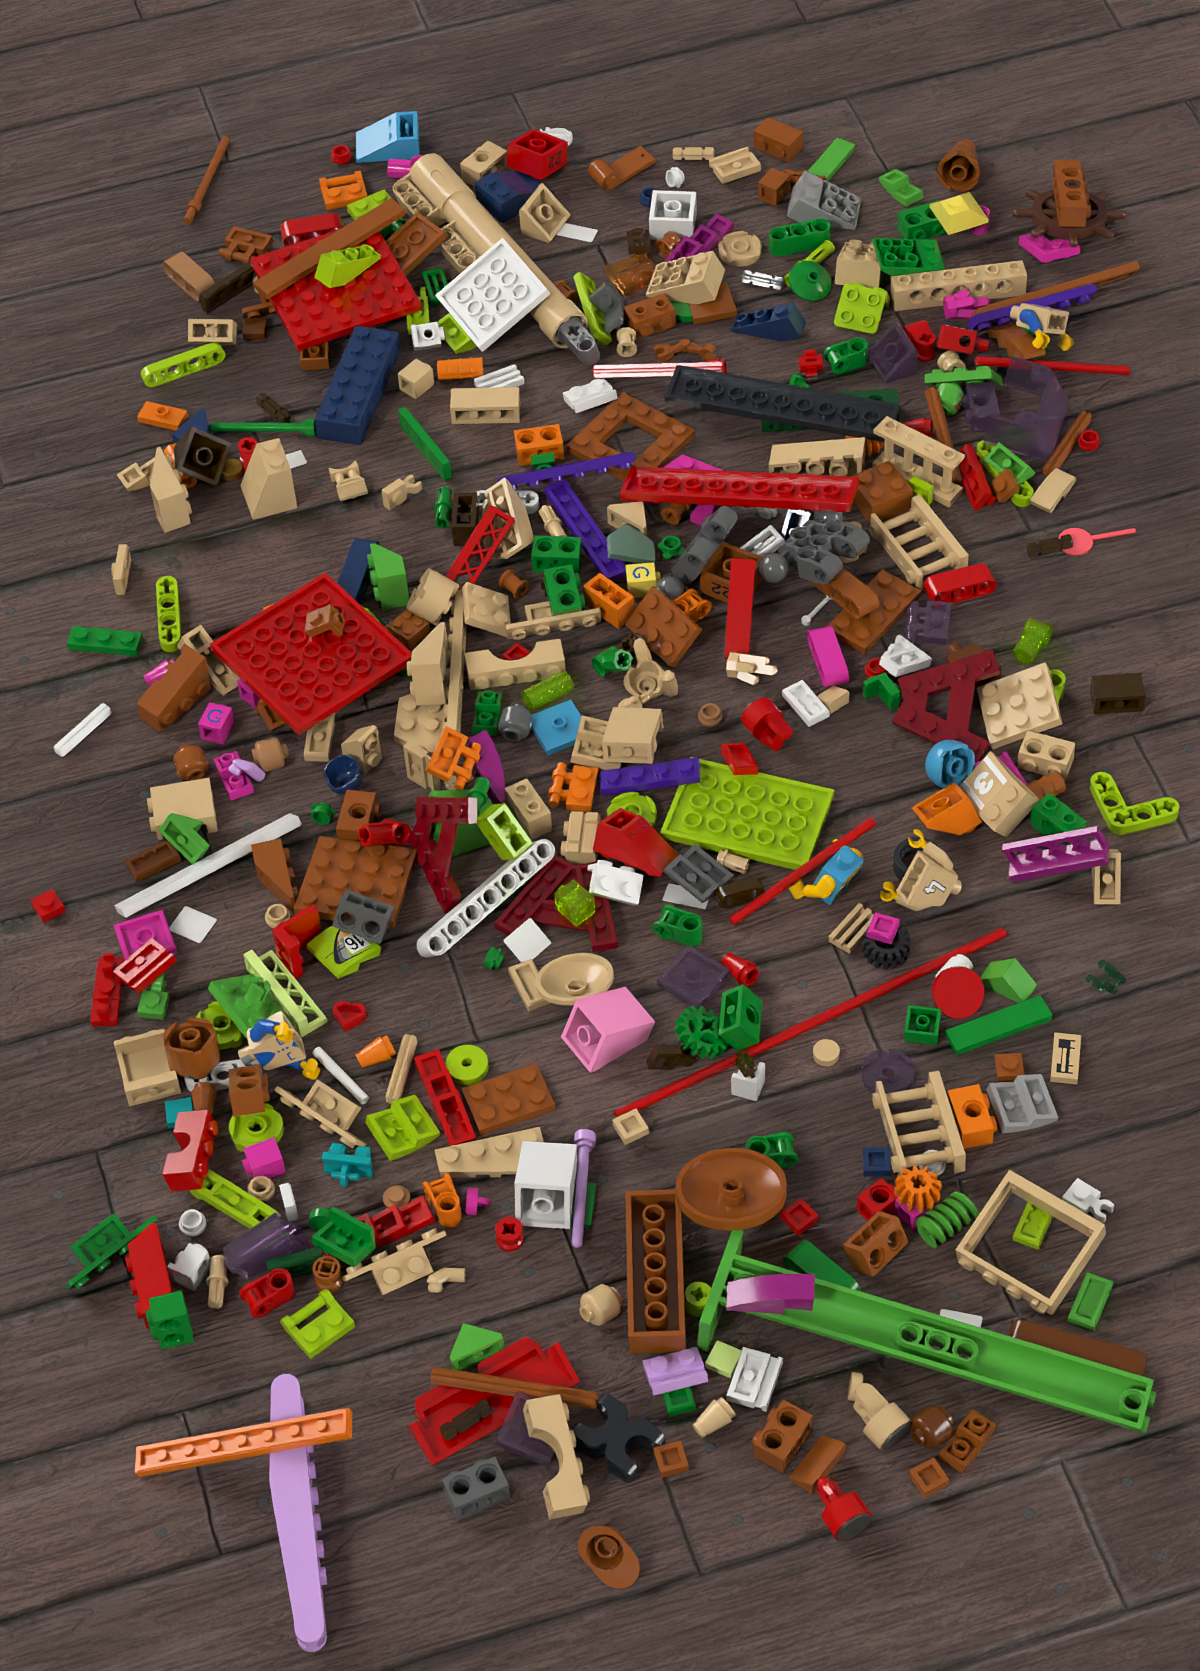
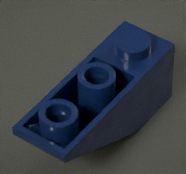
(773, 323)

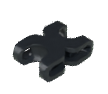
(617, 1437)

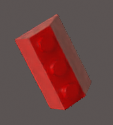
(149, 1268)

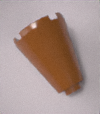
(959, 167)

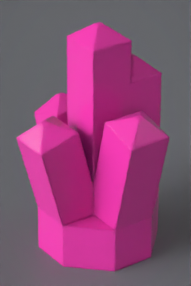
(961, 305)

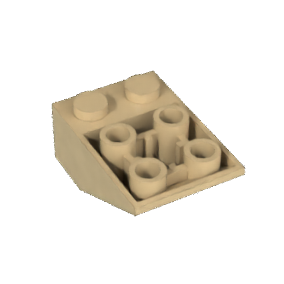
(858, 265)
(688, 279)
(168, 495)

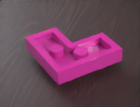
(1048, 250)

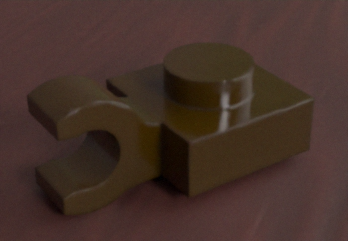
(667, 1056)

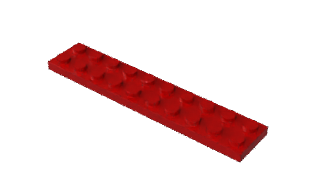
(740, 489)

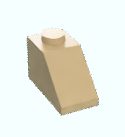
(1107, 880)

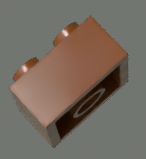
(315, 357)
(409, 629)

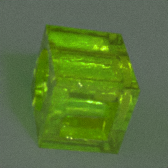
(574, 902)

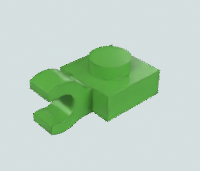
(154, 1002)

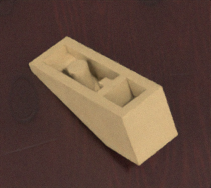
(219, 673)

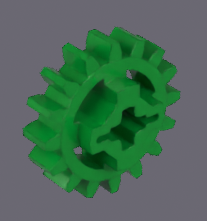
(700, 1032)

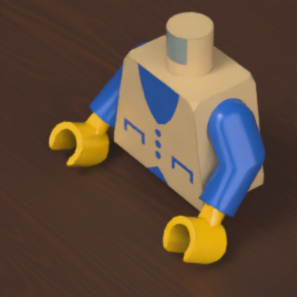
(1043, 319)
(277, 1044)

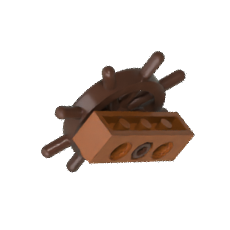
(1069, 207)

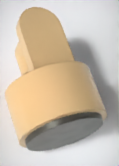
(884, 1421)

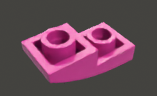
(234, 785)

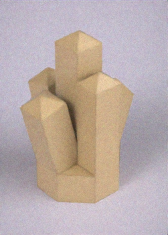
(744, 665)

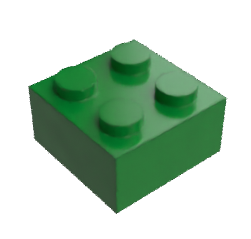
(922, 1025)

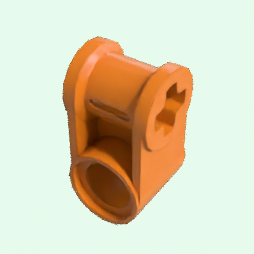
(693, 604)
(441, 1197)

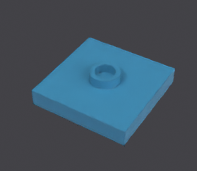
(556, 727)

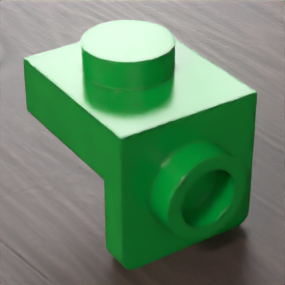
(885, 688)

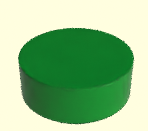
(318, 1218)

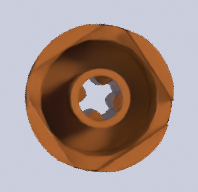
(192, 1048)

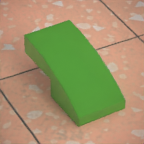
(899, 187)

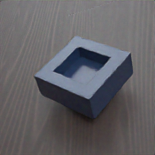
(876, 1162)

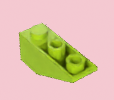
(342, 266)

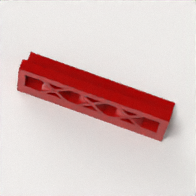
(474, 543)

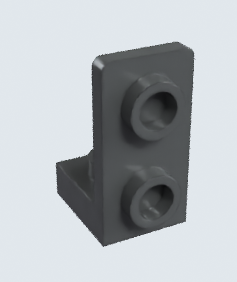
(611, 304)

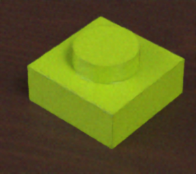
(923, 488)

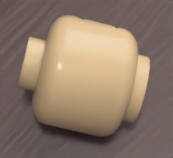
(600, 1304)

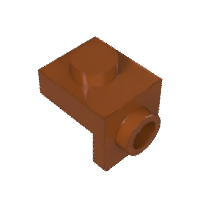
(323, 620)

